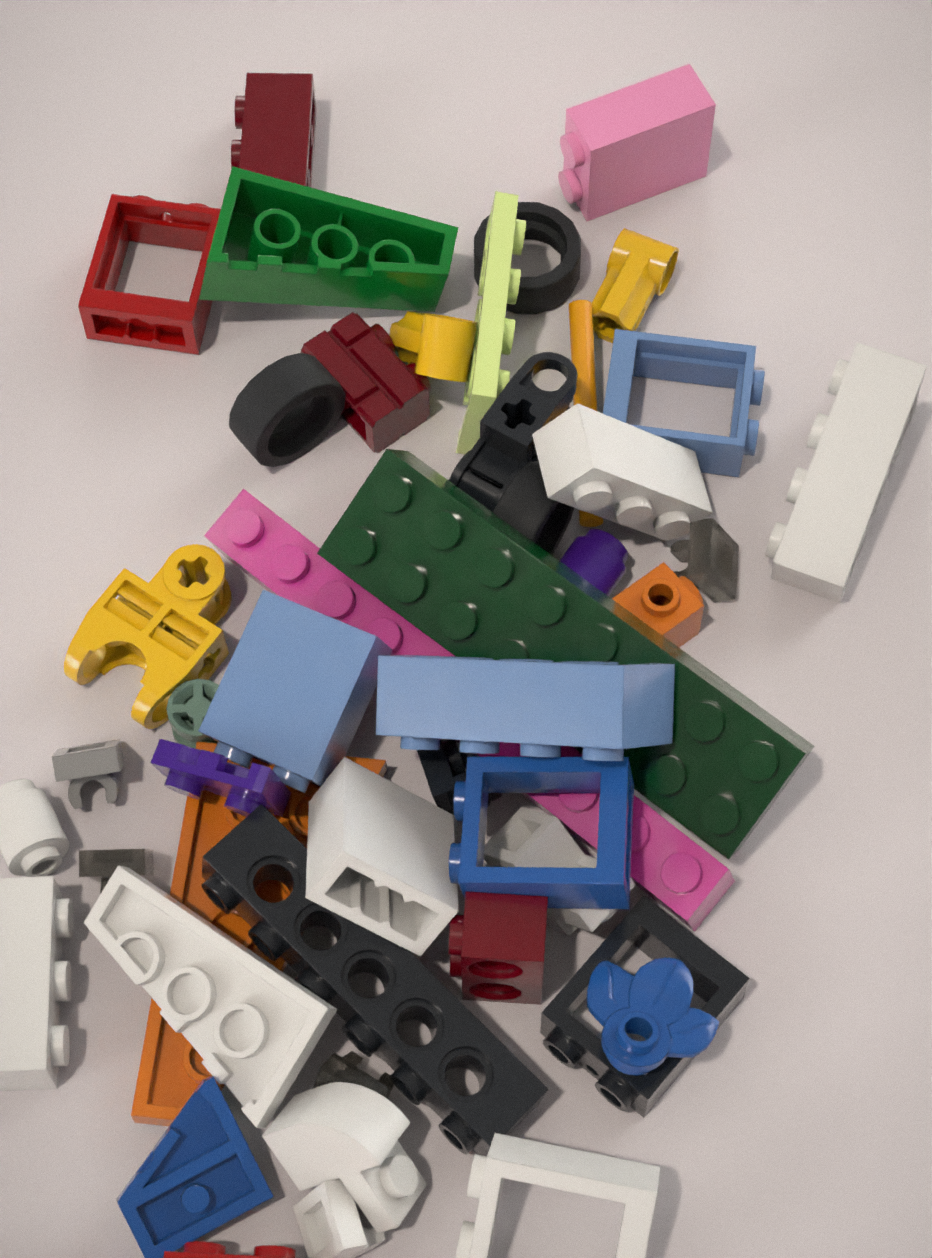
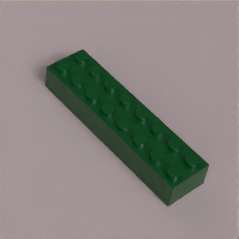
(502, 596)

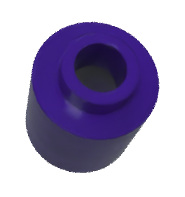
(597, 559)

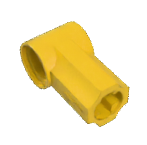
(634, 274)
(436, 344)

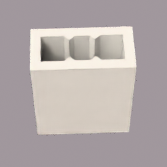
(380, 857)

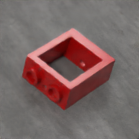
(143, 318)

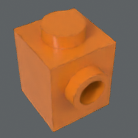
(665, 604)

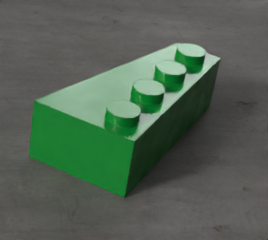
(322, 249)

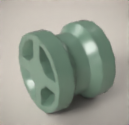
(187, 710)

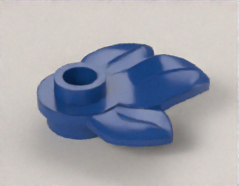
(652, 1006)

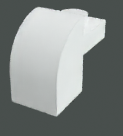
(543, 841)
(352, 1137)

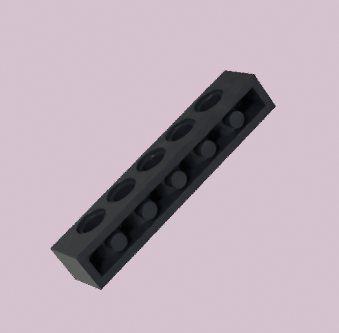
(507, 1091)

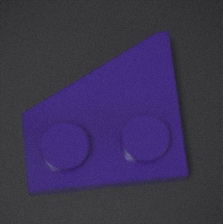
(196, 770)

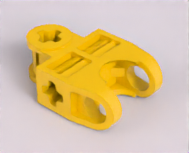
(158, 627)

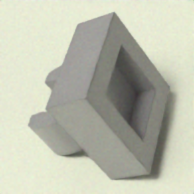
(86, 764)

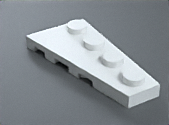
(225, 999)

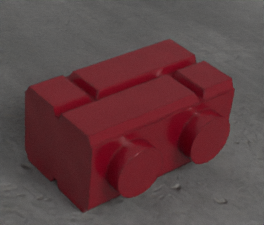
(380, 390)

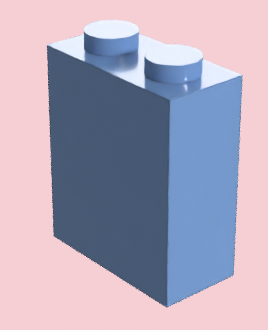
(294, 691)

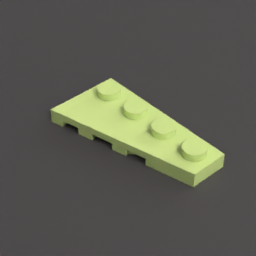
(494, 332)

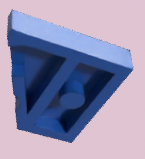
(193, 1177)

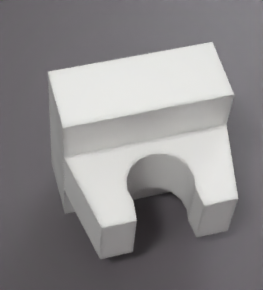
(332, 1223)

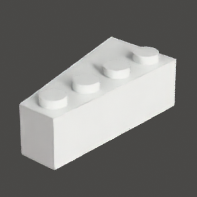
(847, 473)

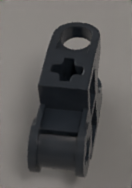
(508, 428)

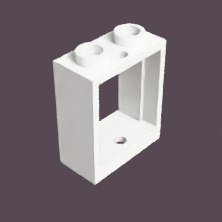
(562, 1170)

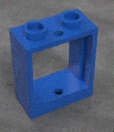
(566, 888)

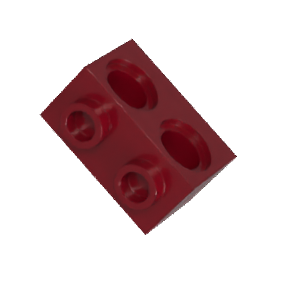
(499, 947)

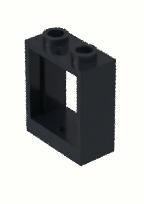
(658, 937)

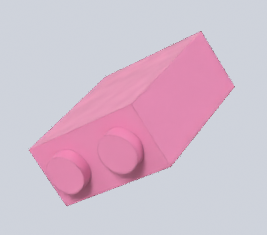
(636, 142)

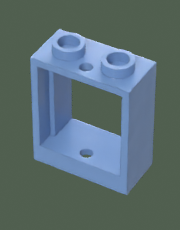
(696, 363)

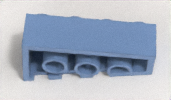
(525, 703)

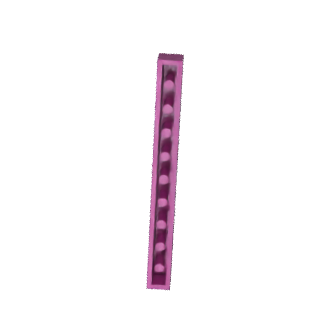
(287, 564)

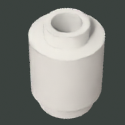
(29, 830)

